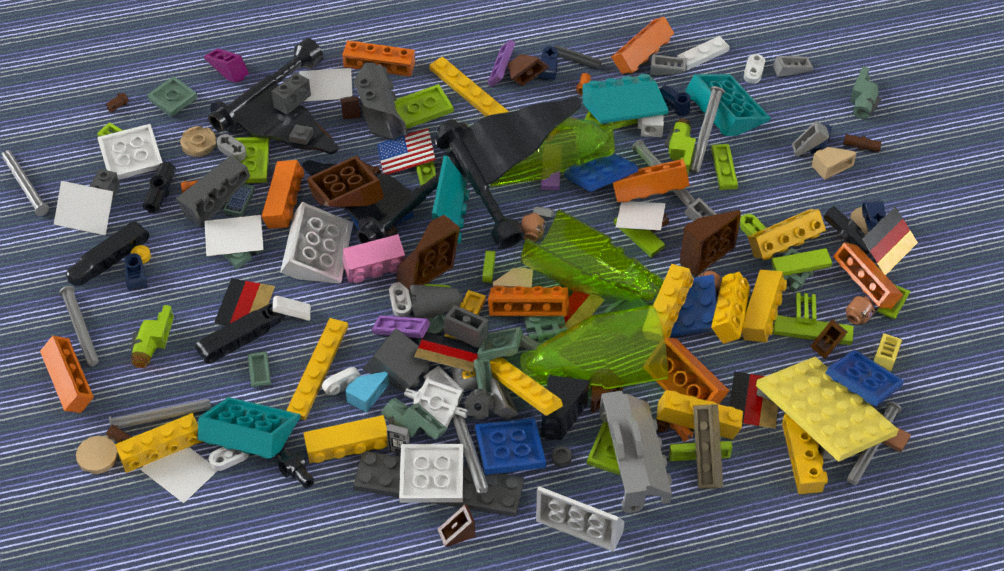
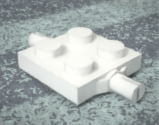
(438, 400)

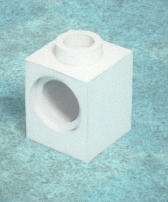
(651, 126)

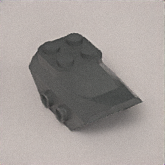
(379, 102)

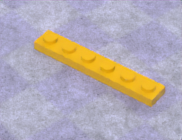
(466, 88)
(317, 368)
(525, 386)

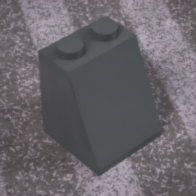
(398, 360)

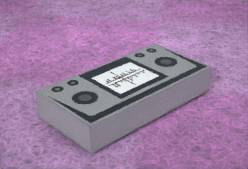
(397, 436)

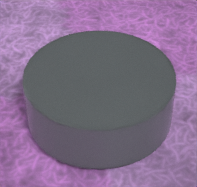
(561, 456)

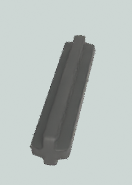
(578, 57)

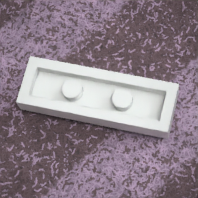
(704, 52)

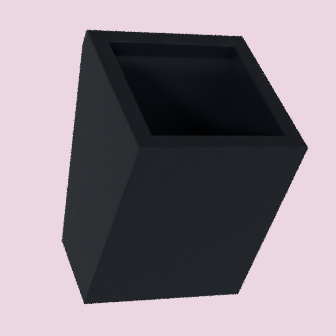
(574, 399)

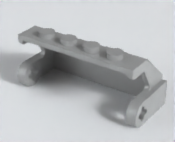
(636, 449)

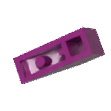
(228, 64)

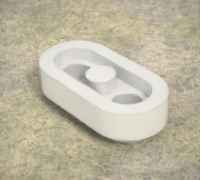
(754, 68)
(400, 301)
(340, 381)
(228, 456)

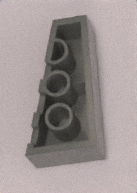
(213, 191)

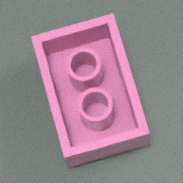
(373, 258)

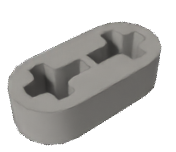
(233, 145)

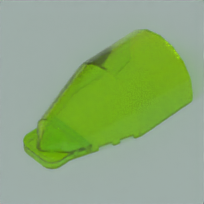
(568, 144)
(589, 262)
(605, 349)

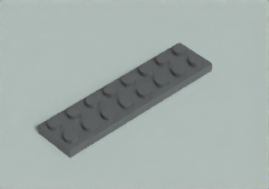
(381, 475)

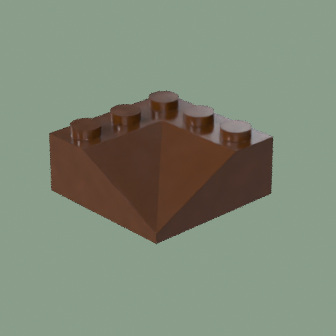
(346, 185)
(709, 240)
(432, 255)

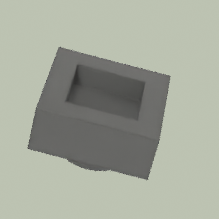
(301, 134)

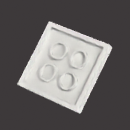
(130, 151)
(431, 473)

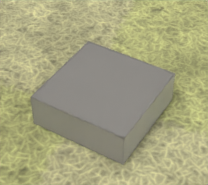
(544, 211)

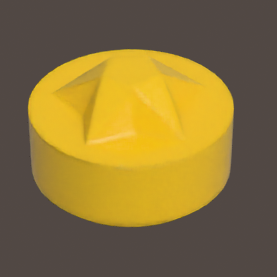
(143, 251)

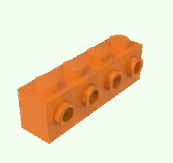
(643, 45)
(395, 59)
(652, 180)
(282, 194)
(867, 276)
(528, 301)
(66, 374)

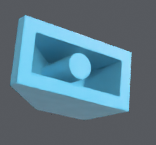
(366, 390)

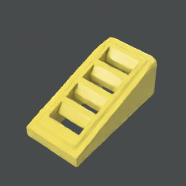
(886, 353)

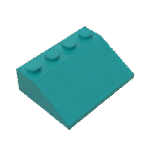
(624, 98)
(736, 109)
(451, 195)
(247, 427)

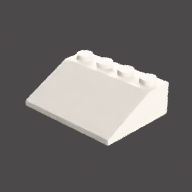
(316, 245)
(578, 519)

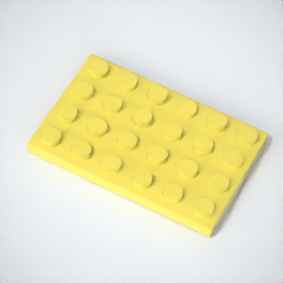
(826, 409)

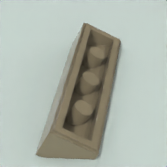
(708, 446)

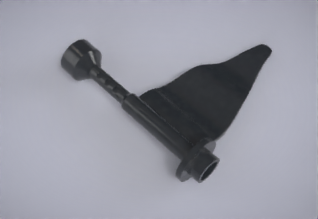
(256, 111)
(497, 145)
(397, 202)

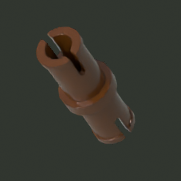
(862, 143)

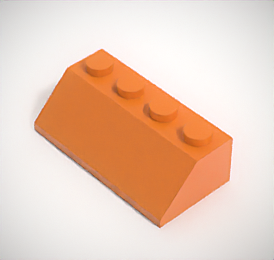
(689, 375)

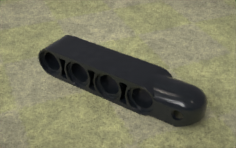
(107, 253)
(238, 333)

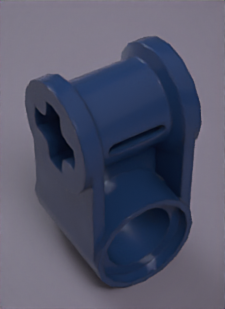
(549, 56)
(873, 213)
(135, 272)

